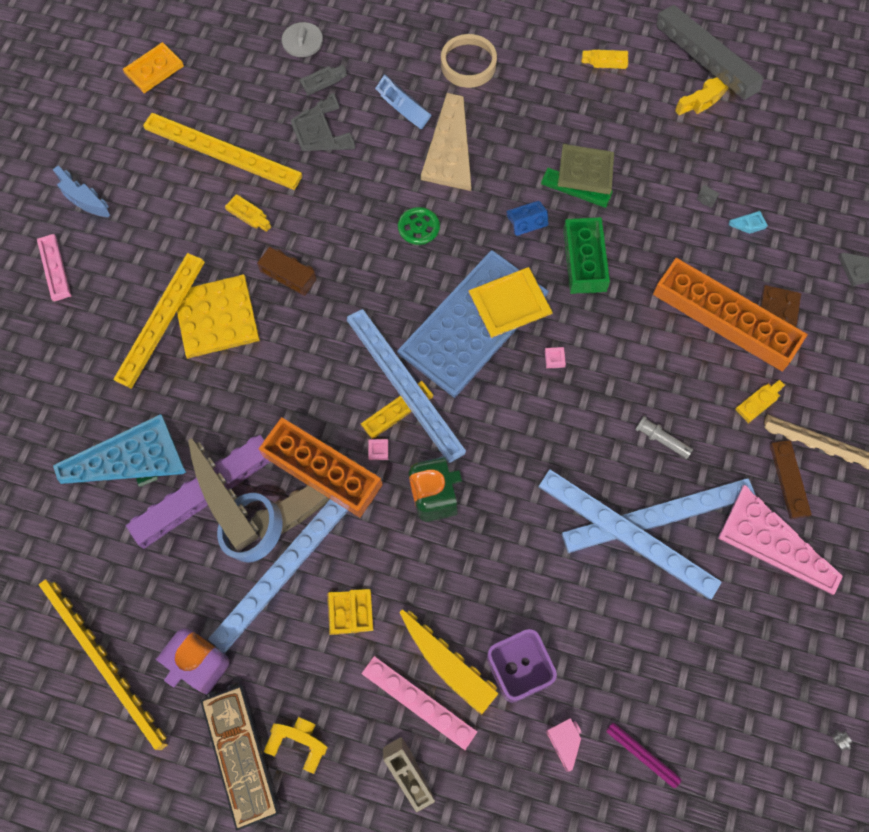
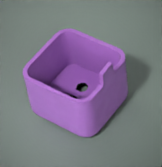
(527, 679)

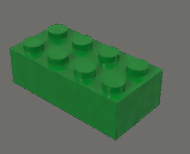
(586, 255)

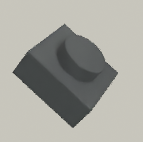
(707, 196)

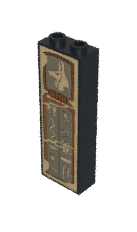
(240, 756)

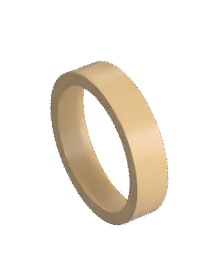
(468, 80)

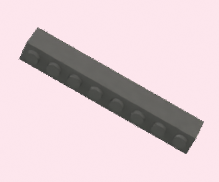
(709, 52)

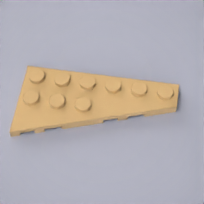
(448, 153)

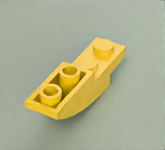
(702, 99)

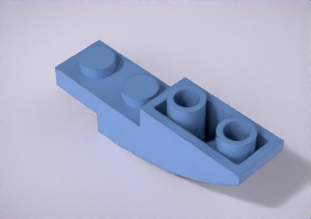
(403, 102)
(80, 195)

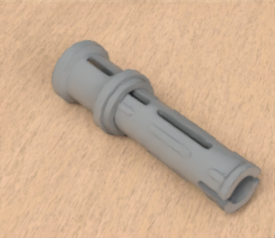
(656, 432)

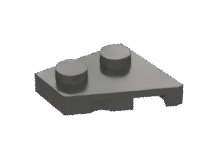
(855, 267)

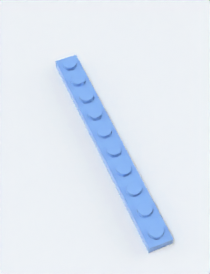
(406, 386)
(660, 514)
(630, 534)
(277, 576)

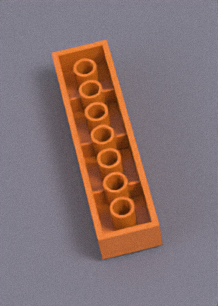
(730, 314)

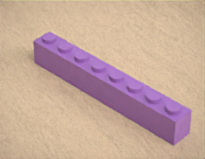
(189, 498)

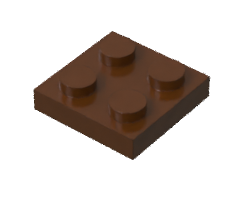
(781, 303)

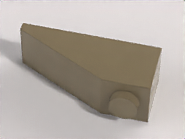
(407, 774)

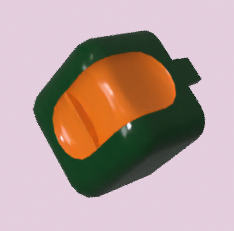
(433, 489)

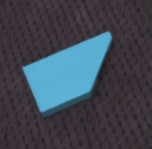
(749, 223)

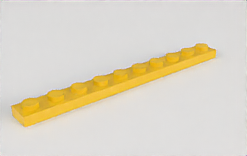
(223, 151)
(106, 668)

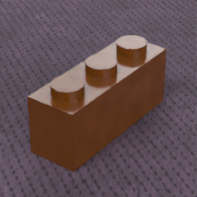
(287, 271)

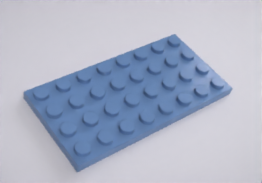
(453, 338)

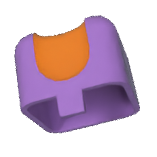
(193, 660)

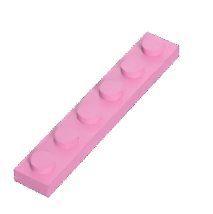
(419, 703)

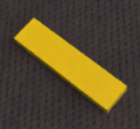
(390, 414)

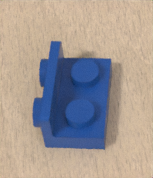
(528, 217)

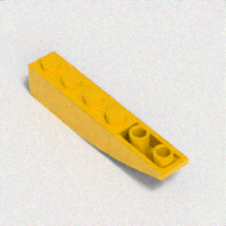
(450, 666)

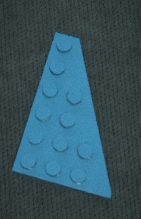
(135, 453)

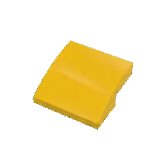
(350, 612)

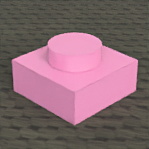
(555, 357)
(378, 449)

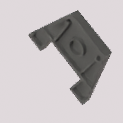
(313, 129)

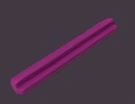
(643, 755)

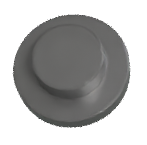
(842, 740)

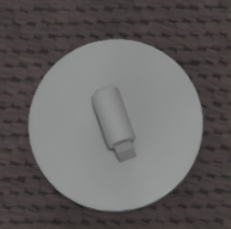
(302, 39)

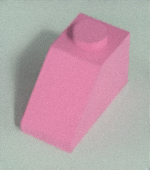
(566, 742)

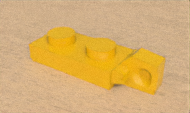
(606, 58)
(248, 213)
(759, 401)

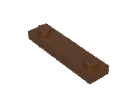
(790, 480)

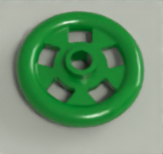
(426, 237)

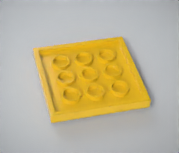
(217, 317)

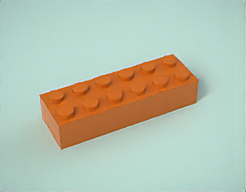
(320, 467)

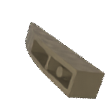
(221, 501)
(294, 509)

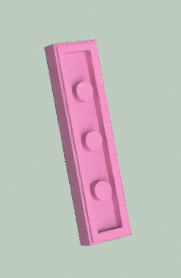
(54, 267)

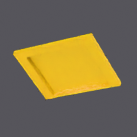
(510, 302)

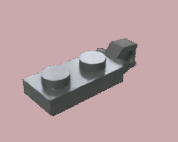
(322, 79)

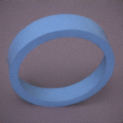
(268, 541)

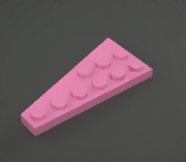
(767, 537)

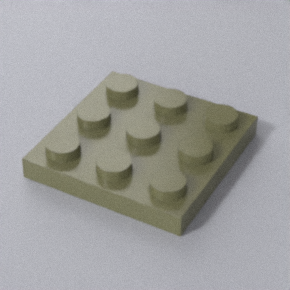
(586, 169)

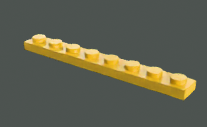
(159, 321)

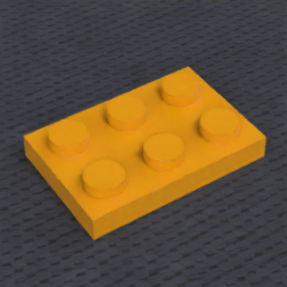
(153, 67)

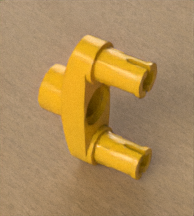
(302, 734)

